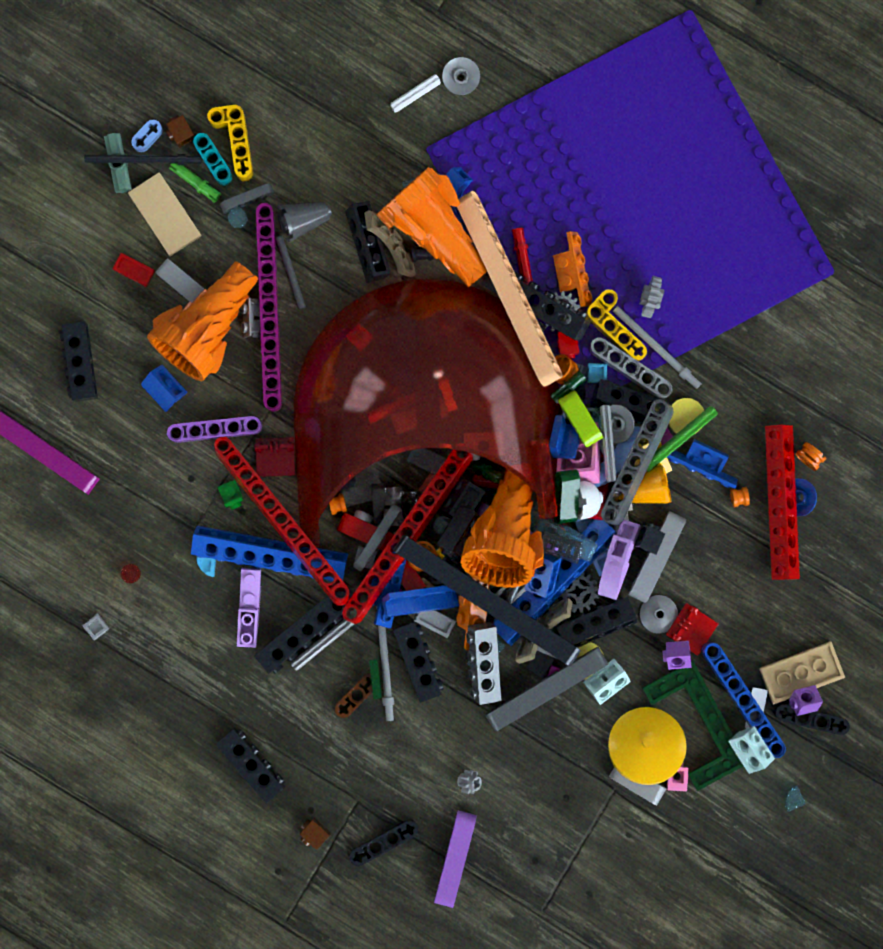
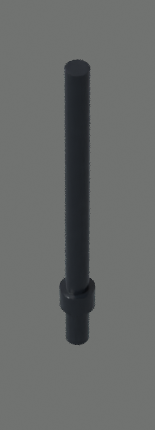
(181, 159)

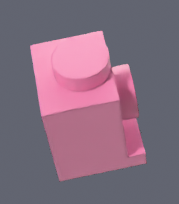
(681, 783)

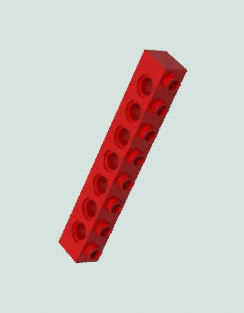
(782, 502)

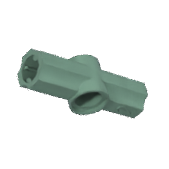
(119, 174)

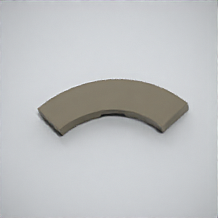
(393, 242)
(556, 614)

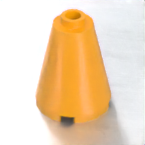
(652, 488)

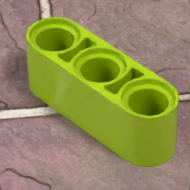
(580, 419)

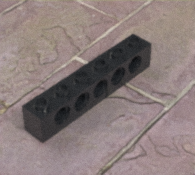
(579, 321)
(265, 656)

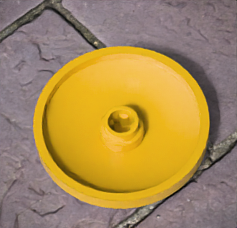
(647, 746)

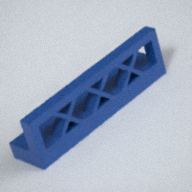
(419, 601)

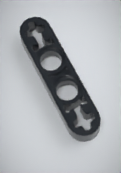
(811, 721)
(385, 845)

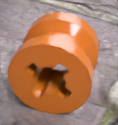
(740, 497)
(338, 504)

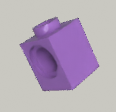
(677, 655)
(810, 695)

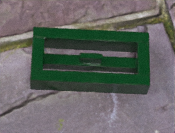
(375, 679)

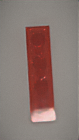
(543, 479)

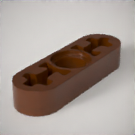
(351, 709)

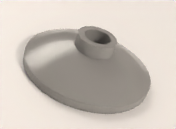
(464, 67)
(625, 431)
(652, 606)

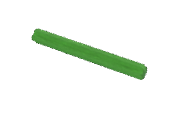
(682, 436)

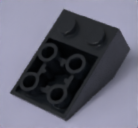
(462, 494)

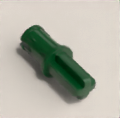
(568, 386)
(487, 471)

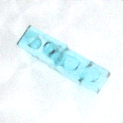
(550, 526)

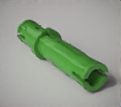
(201, 185)

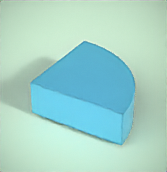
(207, 565)

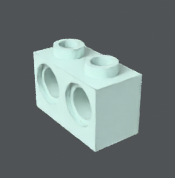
(607, 681)
(751, 750)

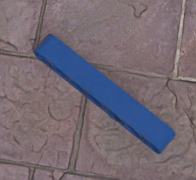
(741, 689)

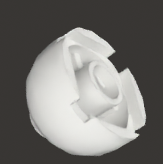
(589, 500)

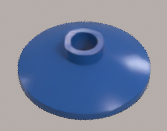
(810, 497)

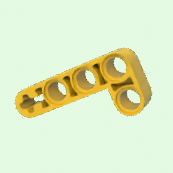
(236, 143)
(619, 329)

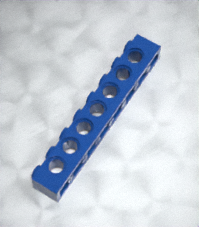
(260, 547)
(564, 580)

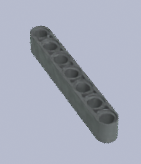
(645, 456)
(546, 689)

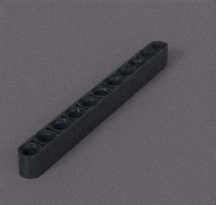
(486, 600)

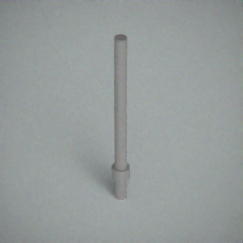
(683, 372)
(388, 700)

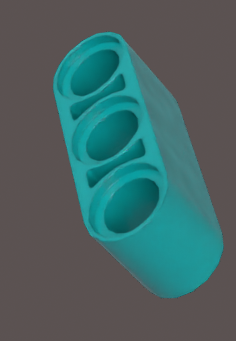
(208, 151)

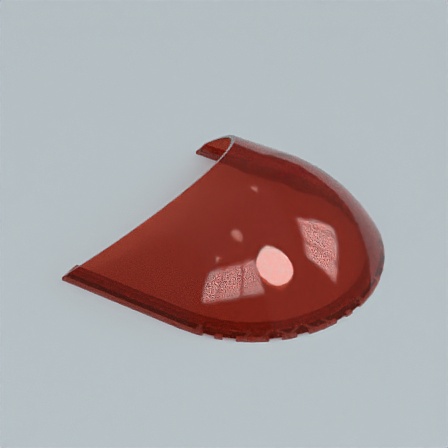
(413, 373)

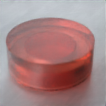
(130, 573)

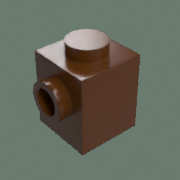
(179, 131)
(313, 833)

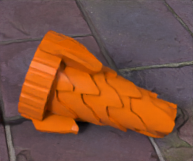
(426, 216)
(194, 334)
(501, 542)

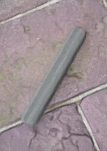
(608, 447)
(322, 643)

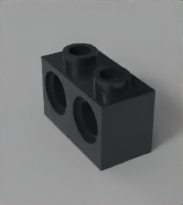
(649, 538)

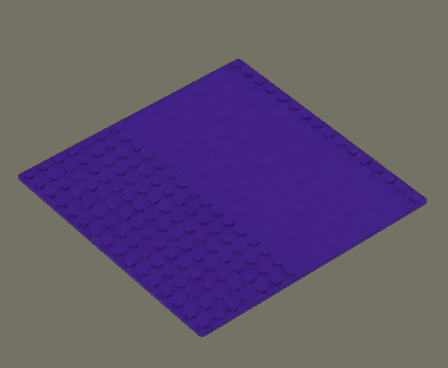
(656, 179)

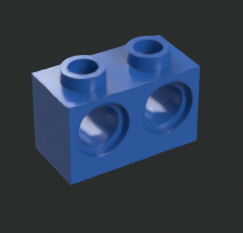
(546, 575)

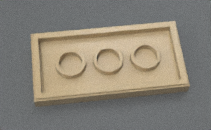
(164, 214)
(808, 668)

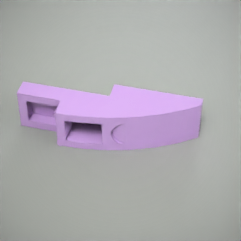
(617, 559)
(249, 607)

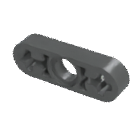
(247, 198)

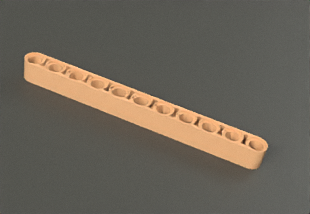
(509, 289)

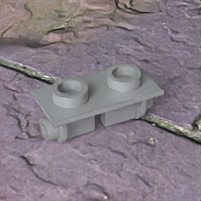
(249, 326)
(393, 497)

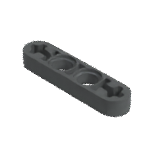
(377, 537)

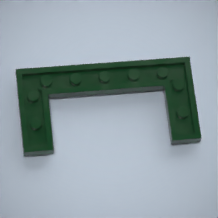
(710, 714)

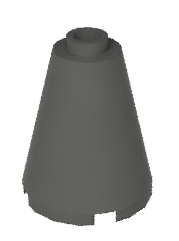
(301, 218)

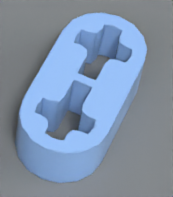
(143, 132)

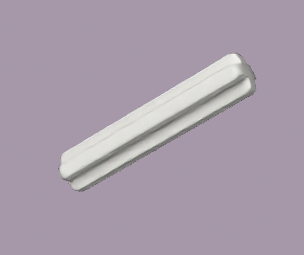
(415, 93)

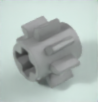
(469, 781)

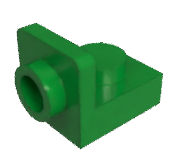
(231, 495)

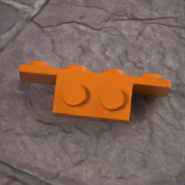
(571, 270)
(470, 614)

